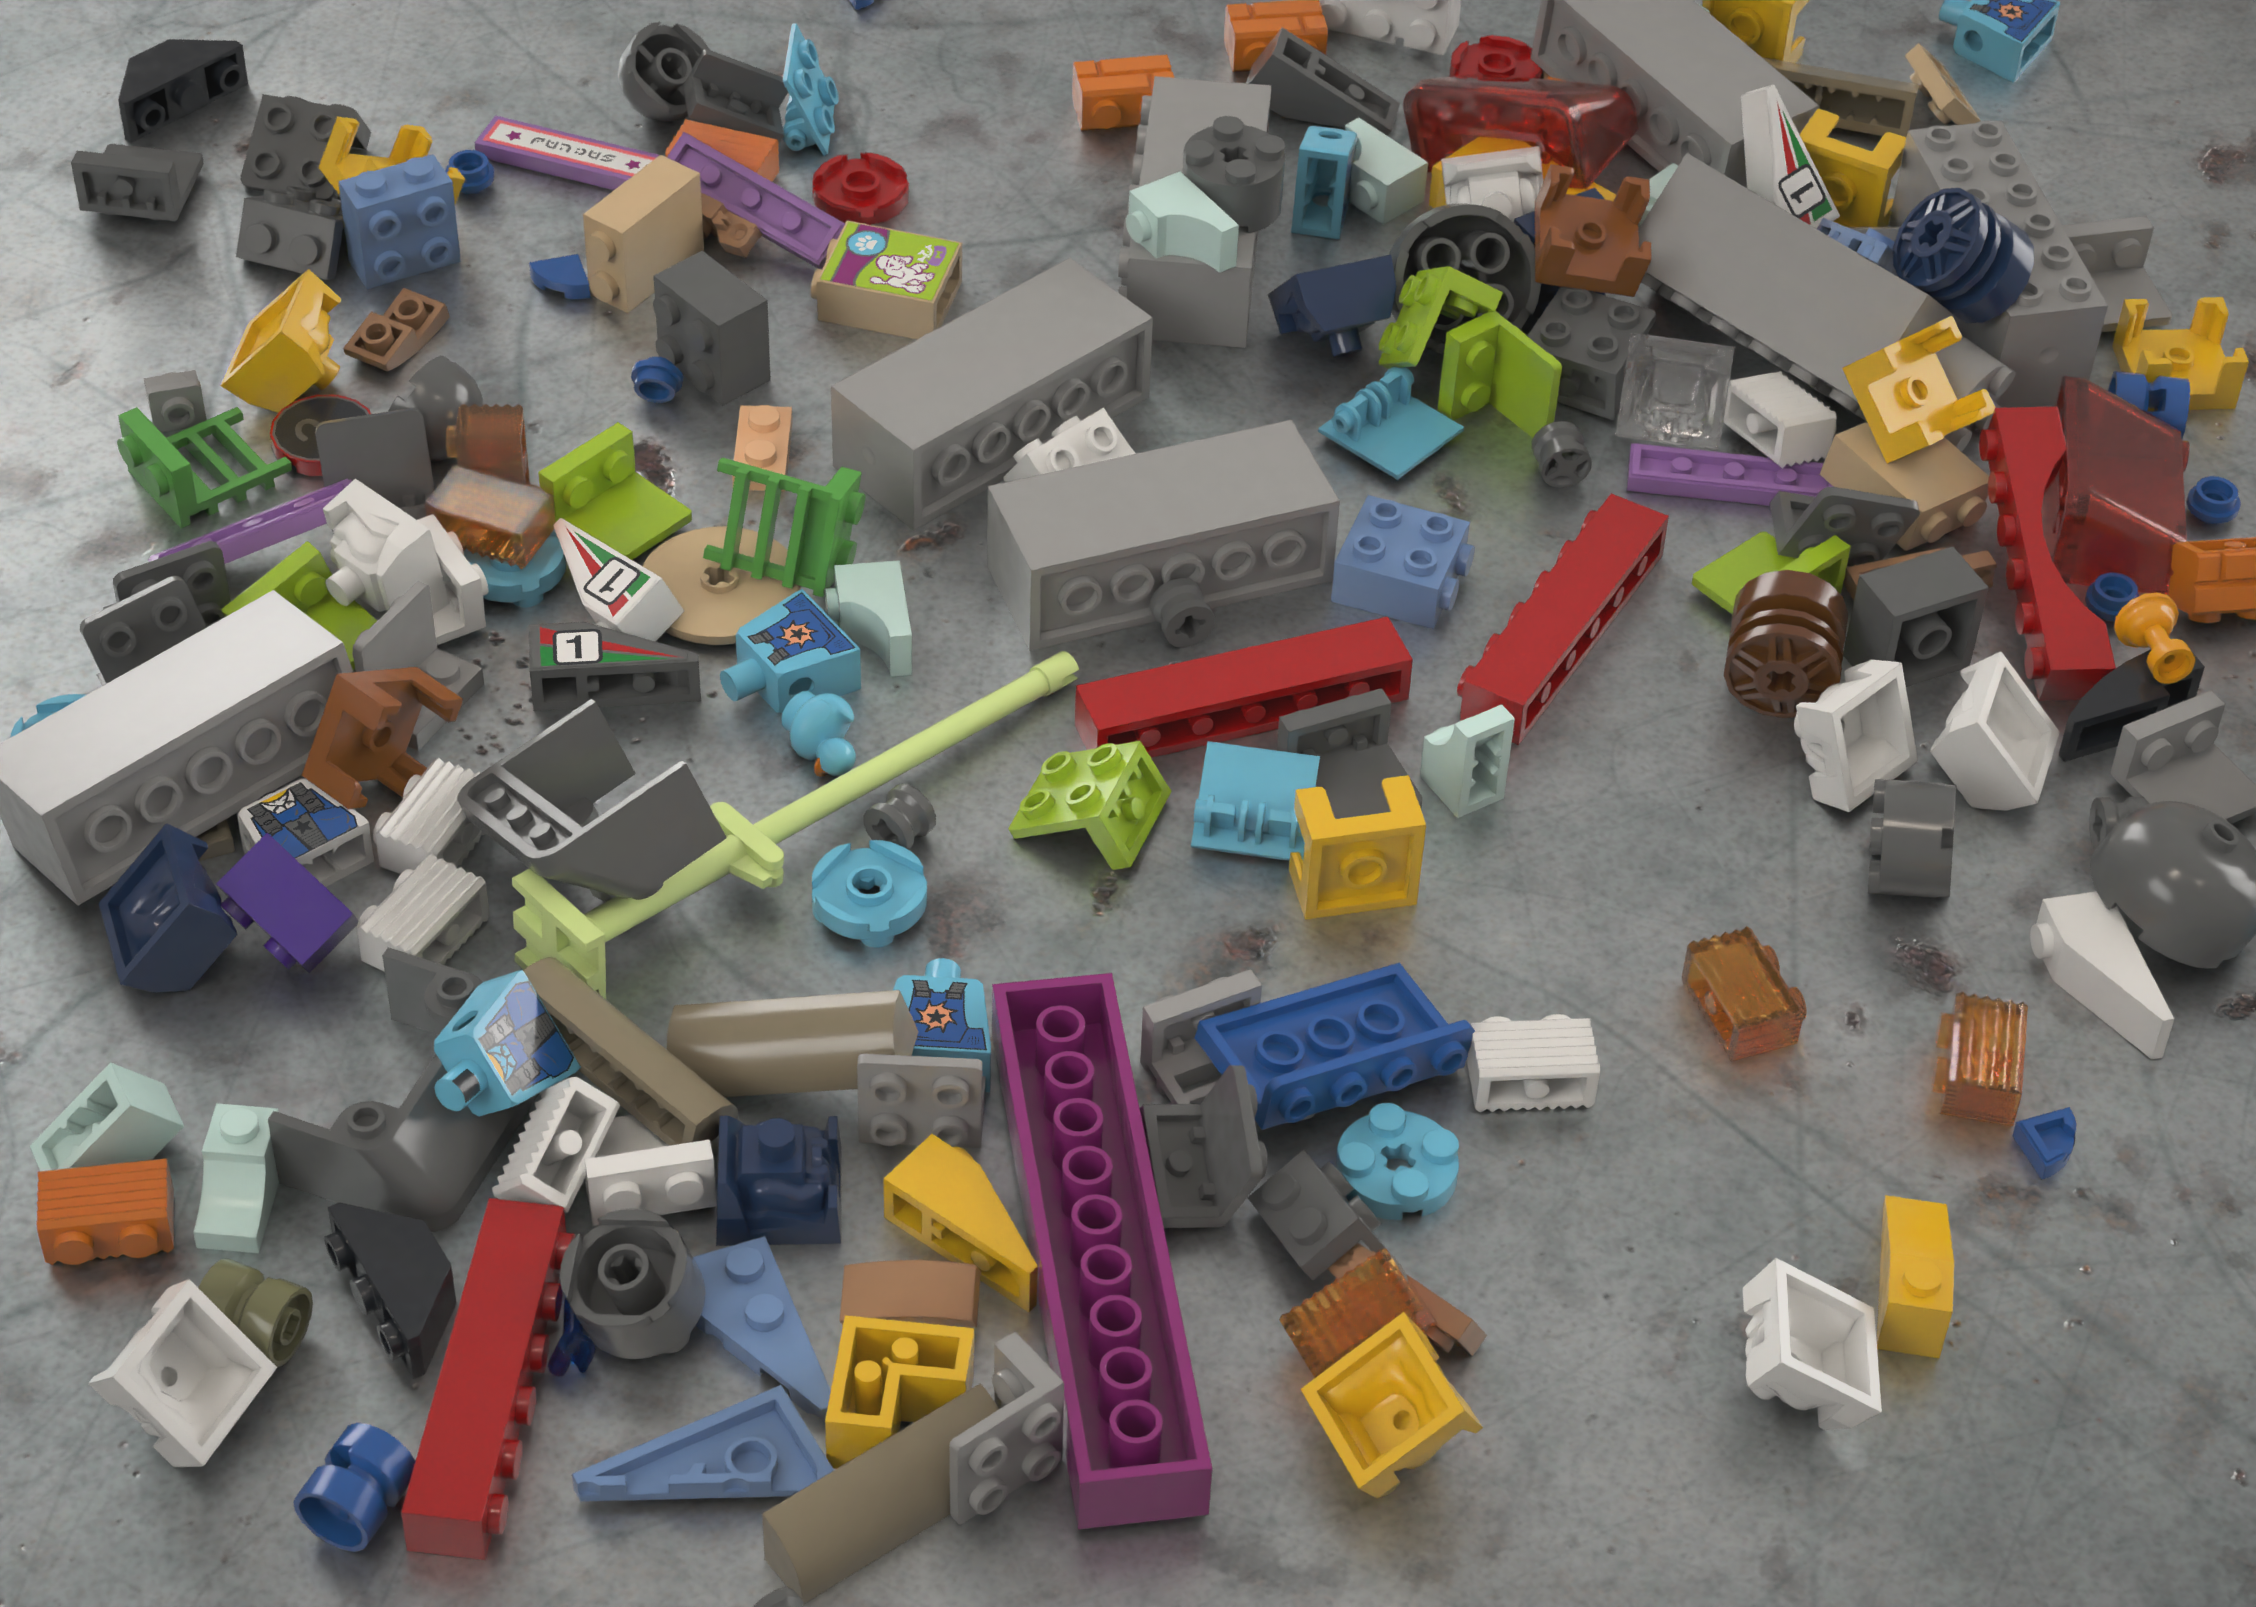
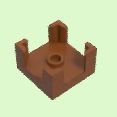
(1590, 239)
(370, 728)

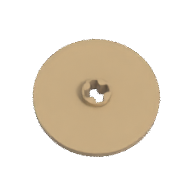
(713, 598)

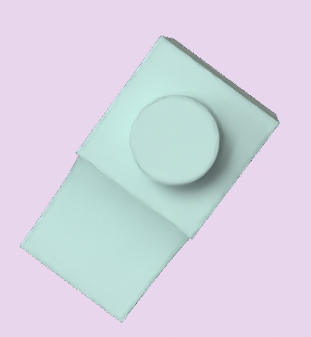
(1384, 175)
(1181, 220)
(873, 611)
(1469, 760)
(110, 1122)
(237, 1179)

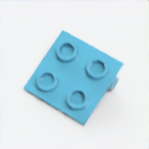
(810, 96)
(1390, 425)
(1250, 800)

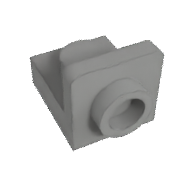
(175, 400)

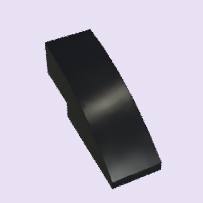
(2120, 699)

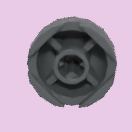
(657, 68)
(437, 395)

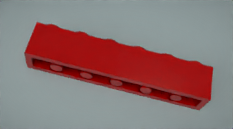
(1565, 614)
(1242, 689)
(487, 1381)

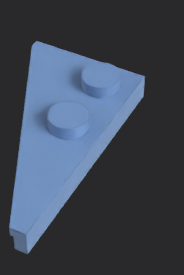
(1870, 245)
(758, 1321)
(734, 1453)

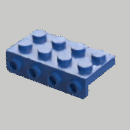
(1336, 1044)

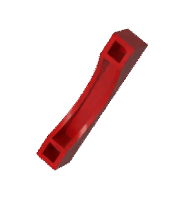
(2063, 638)

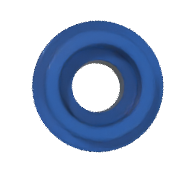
(474, 168)
(656, 379)
(2214, 500)
(2110, 594)

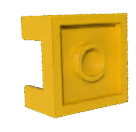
(1762, 25)
(410, 143)
(1852, 175)
(2183, 353)
(1909, 394)
(1358, 859)

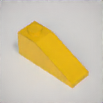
(954, 1210)
(1915, 1277)

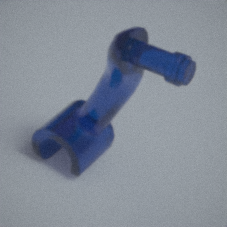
(571, 1346)

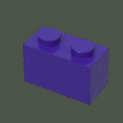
(286, 904)

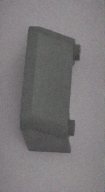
(545, 816)
(407, 1158)

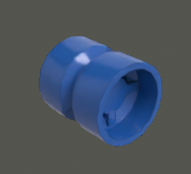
(2166, 394)
(350, 1493)

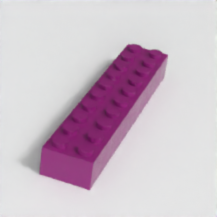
(1100, 1254)

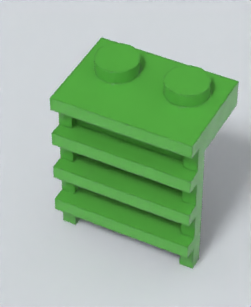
(169, 476)
(818, 529)

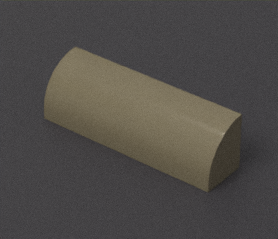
(1859, 100)
(789, 1041)
(628, 1060)
(869, 1501)

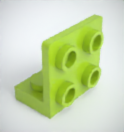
(1423, 299)
(1498, 366)
(607, 499)
(1758, 555)
(303, 583)
(1103, 789)

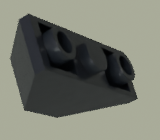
(176, 81)
(397, 1277)

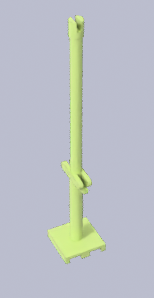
(750, 851)

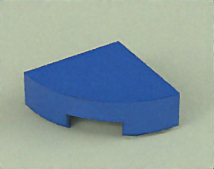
(561, 274)
(2047, 1140)

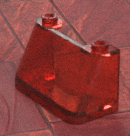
(1569, 120)
(2117, 489)

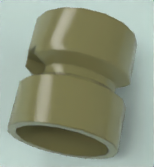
(267, 1311)

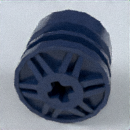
(1963, 255)

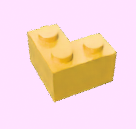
(890, 1376)

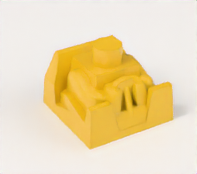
(286, 347)
(1388, 1406)

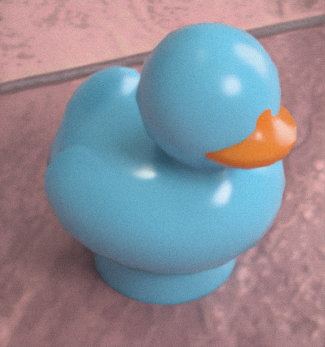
(818, 731)

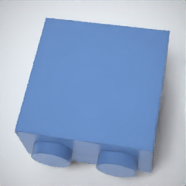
(400, 221)
(1402, 562)

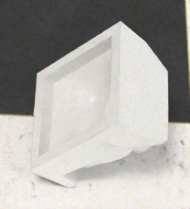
(1497, 180)
(379, 551)
(1857, 734)
(1996, 739)
(1811, 1346)
(186, 1376)

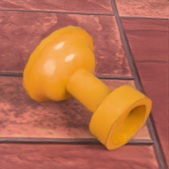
(2147, 624)

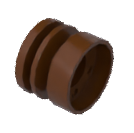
(1785, 642)

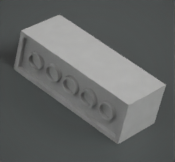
(1673, 65)
(1775, 280)
(1181, 293)
(2061, 311)
(970, 395)
(1097, 540)
(169, 744)

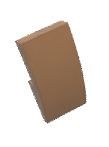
(399, 333)
(912, 1292)

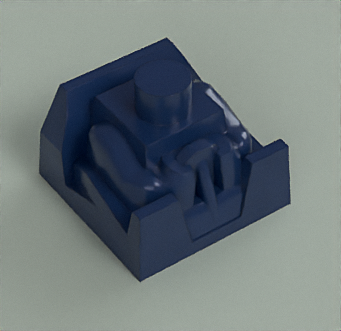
(1336, 302)
(166, 916)
(778, 1182)

